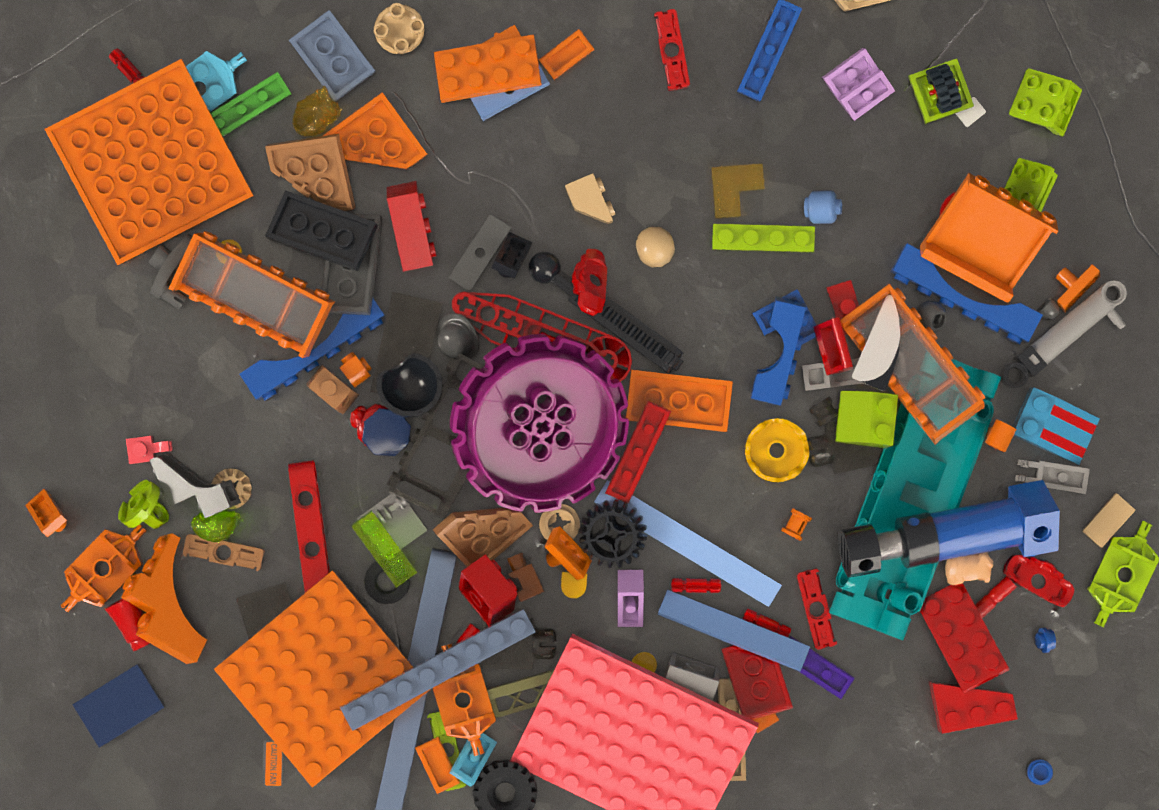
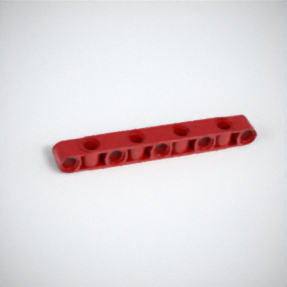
(308, 522)

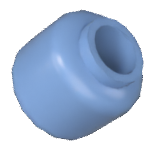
(822, 207)

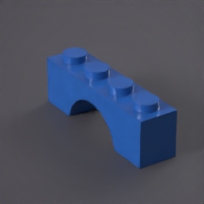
(771, 382)

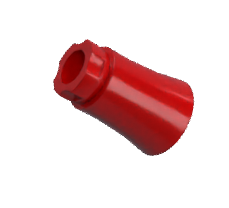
(126, 618)

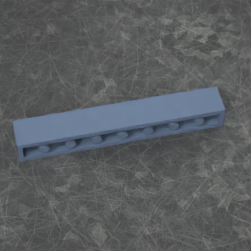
(437, 669)

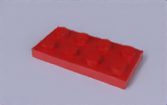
(963, 637)

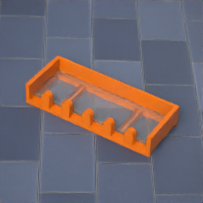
(252, 293)
(923, 374)

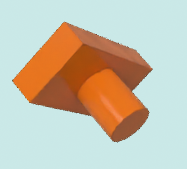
(1075, 285)
(46, 513)
(567, 553)

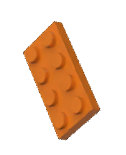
(487, 68)
(692, 400)

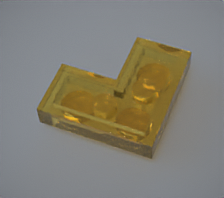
(730, 181)

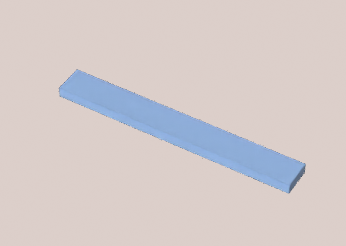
(699, 550)

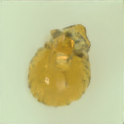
(315, 113)

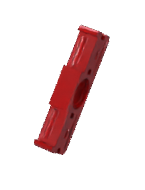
(669, 32)
(819, 625)

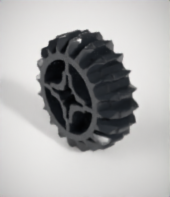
(616, 554)

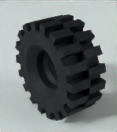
(505, 772)

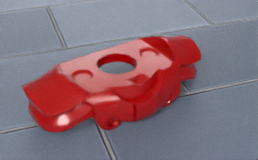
(591, 297)
(1056, 588)

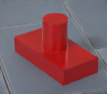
(842, 299)

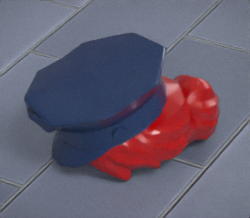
(381, 429)

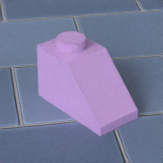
(630, 598)

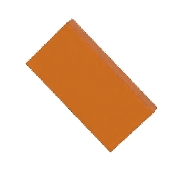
(566, 54)
(437, 764)

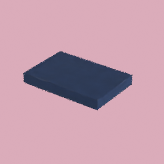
(118, 705)

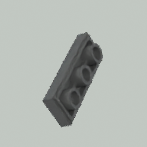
(489, 239)

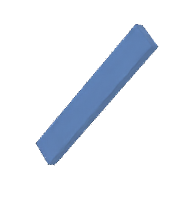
(733, 630)

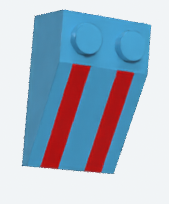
(1054, 425)

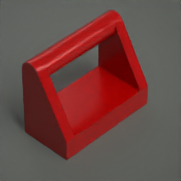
(833, 346)

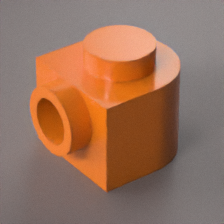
(355, 369)

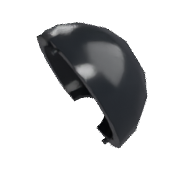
(411, 386)

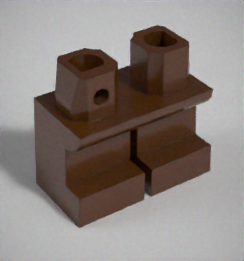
(527, 576)

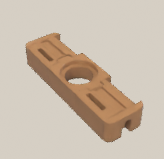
(241, 554)

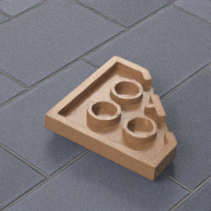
(314, 168)
(481, 532)

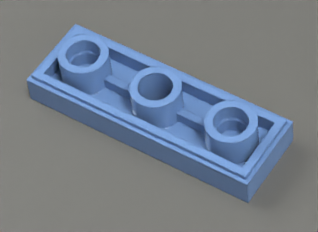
(494, 103)

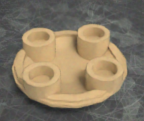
(399, 29)

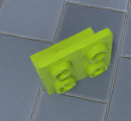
(1046, 101)

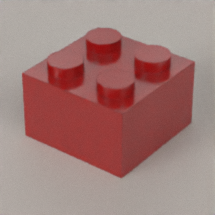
(488, 590)

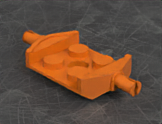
(123, 560)
(470, 720)

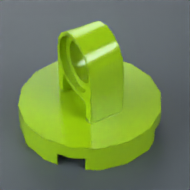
(143, 506)

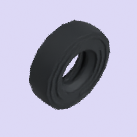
(378, 594)

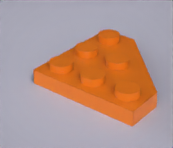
(378, 136)

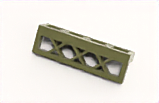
(518, 686)

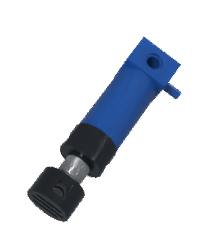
(1022, 520)

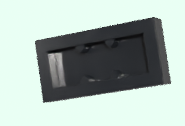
(511, 255)

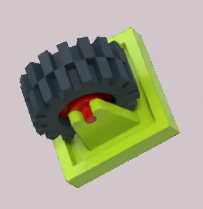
(941, 91)

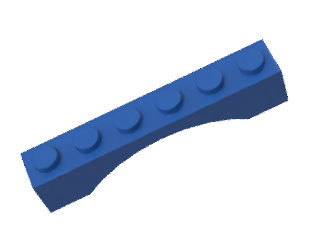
(1012, 319)
(266, 375)

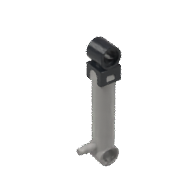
(1065, 332)

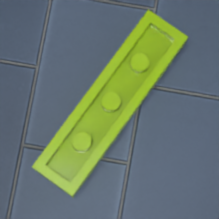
(763, 238)

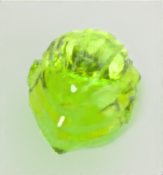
(215, 527)

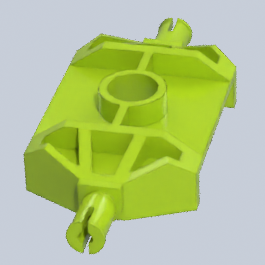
(1107, 587)

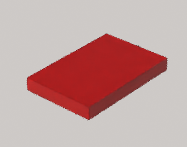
(756, 683)

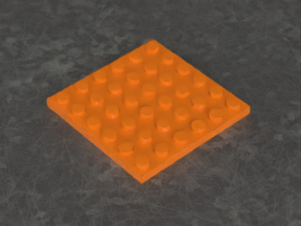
(149, 161)
(310, 665)

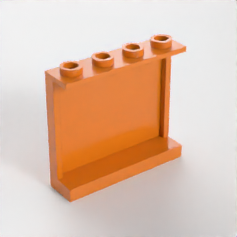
(987, 236)

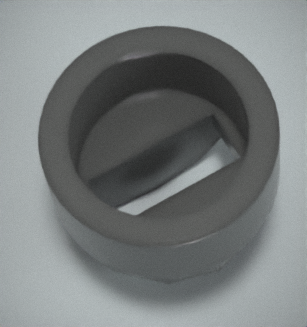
(1049, 309)

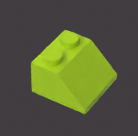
(866, 418)

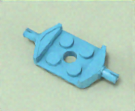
(216, 76)

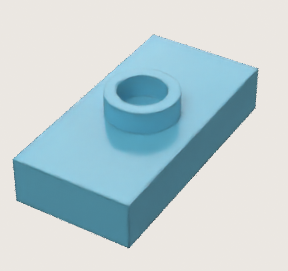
(468, 766)

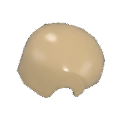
(655, 246)

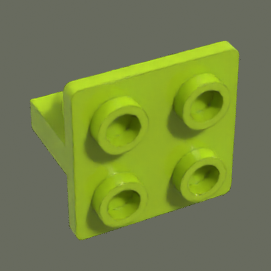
(1031, 182)

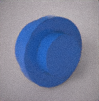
(1045, 640)
(1039, 772)

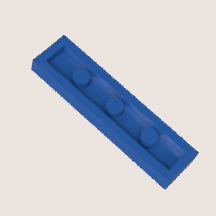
(769, 50)

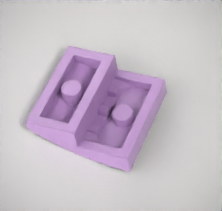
(858, 84)

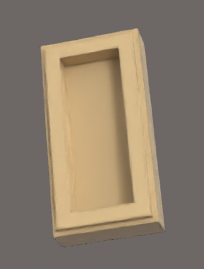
(1108, 520)

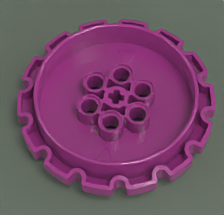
(516, 380)

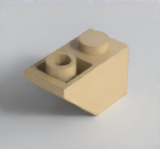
(588, 199)

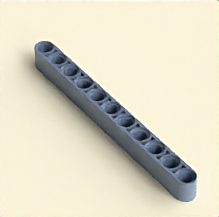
(423, 647)

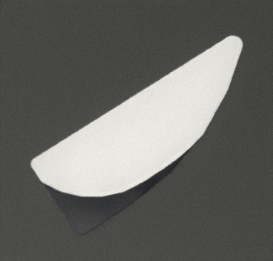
(881, 348)

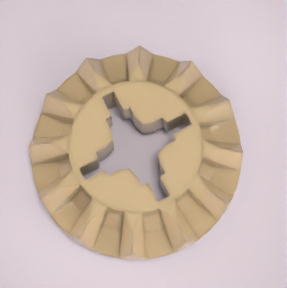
(243, 486)
(566, 513)

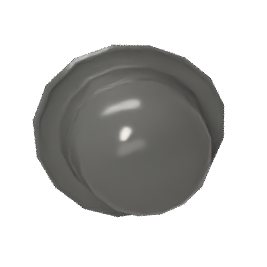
(457, 336)

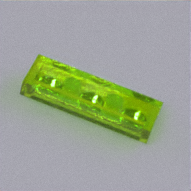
(384, 548)

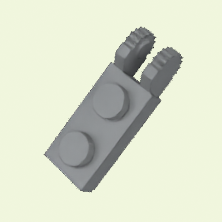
(1057, 476)

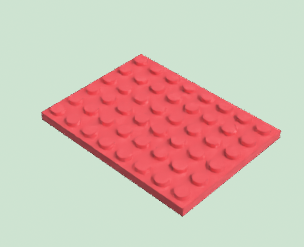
(630, 735)

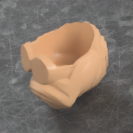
(969, 568)

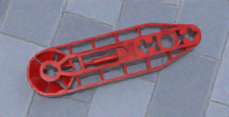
(529, 326)

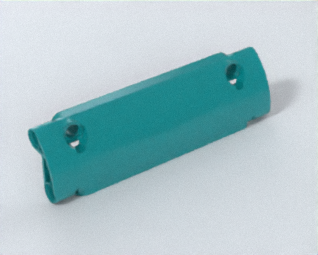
(908, 481)

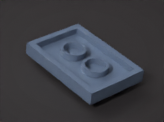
(332, 55)

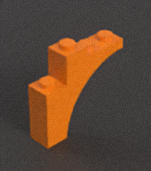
(155, 594)

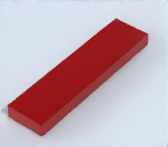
(638, 452)

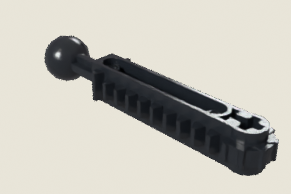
(546, 268)

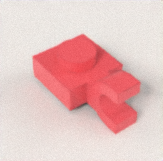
(143, 449)

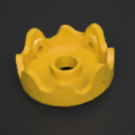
(794, 444)

